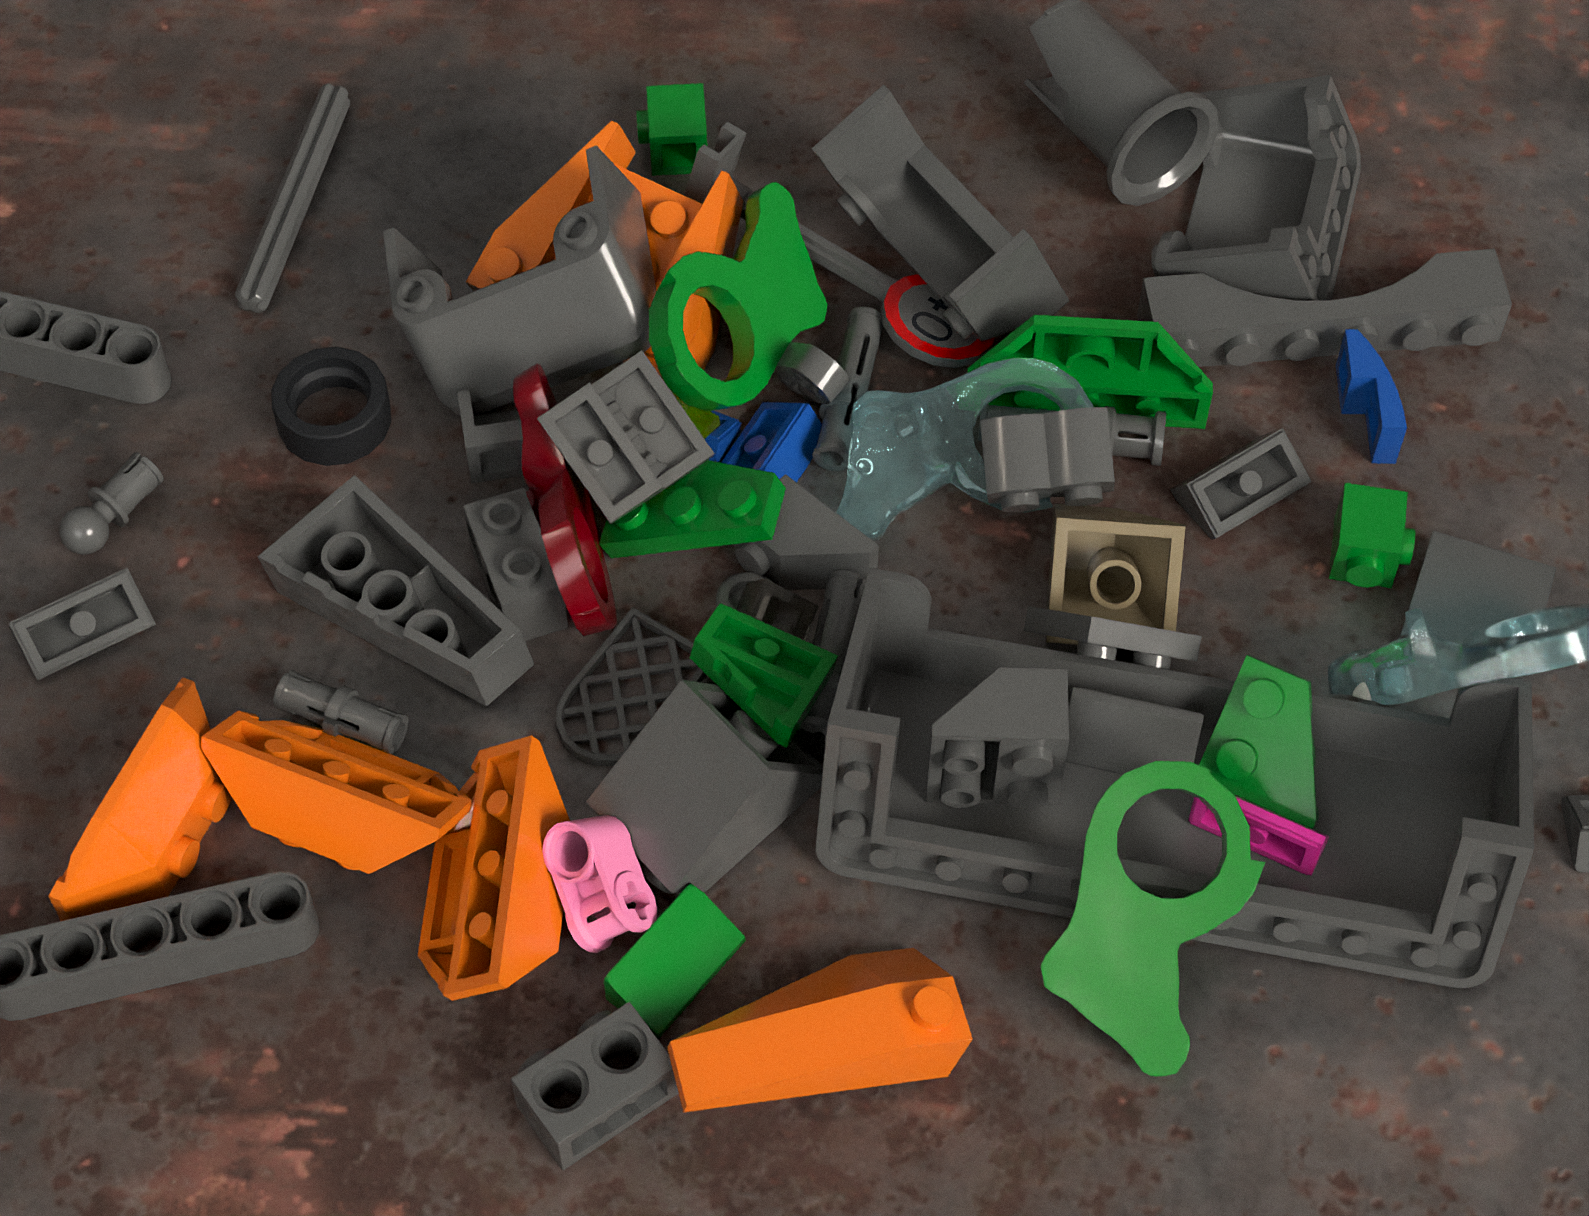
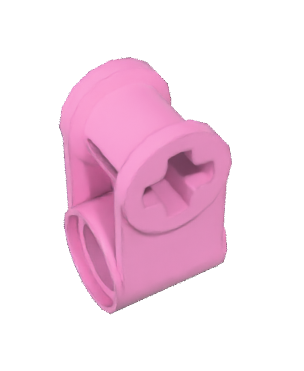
(598, 877)

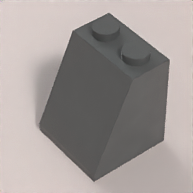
(703, 787)

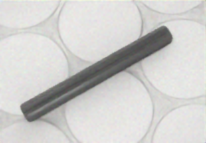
(292, 199)

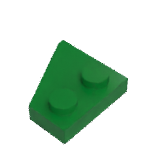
(763, 669)
(1266, 742)

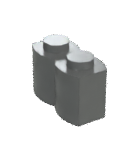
(1047, 457)

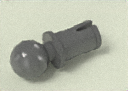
(87, 528)

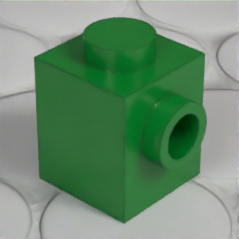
(673, 127)
(1370, 536)

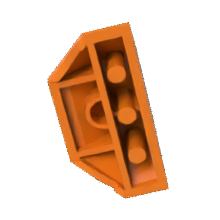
(331, 791)
(149, 818)
(489, 891)

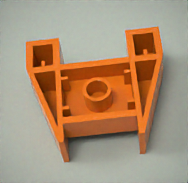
(672, 221)

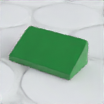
(673, 960)

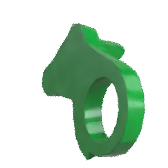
(761, 292)
(1123, 942)

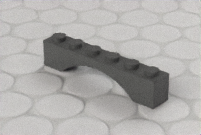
(1443, 303)

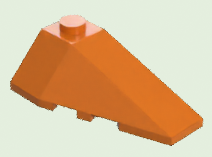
(834, 1031)

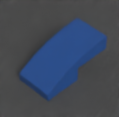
(1369, 389)

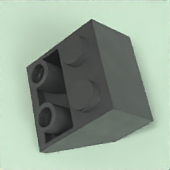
(1003, 742)

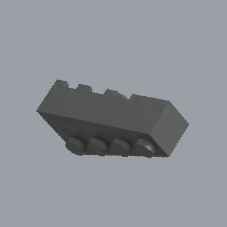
(397, 592)

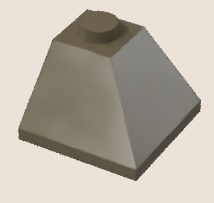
(1115, 566)

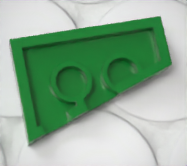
(702, 510)

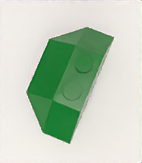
(1115, 363)

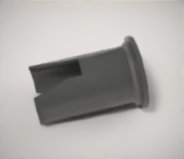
(1120, 104)

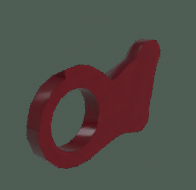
(563, 512)

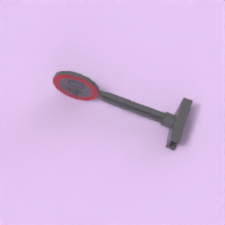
(909, 306)

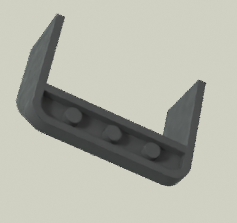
(936, 223)
(563, 314)

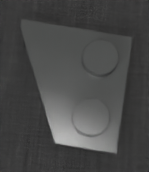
(1103, 636)

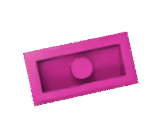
(1270, 835)

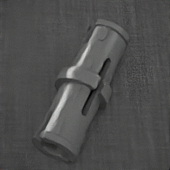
(341, 711)

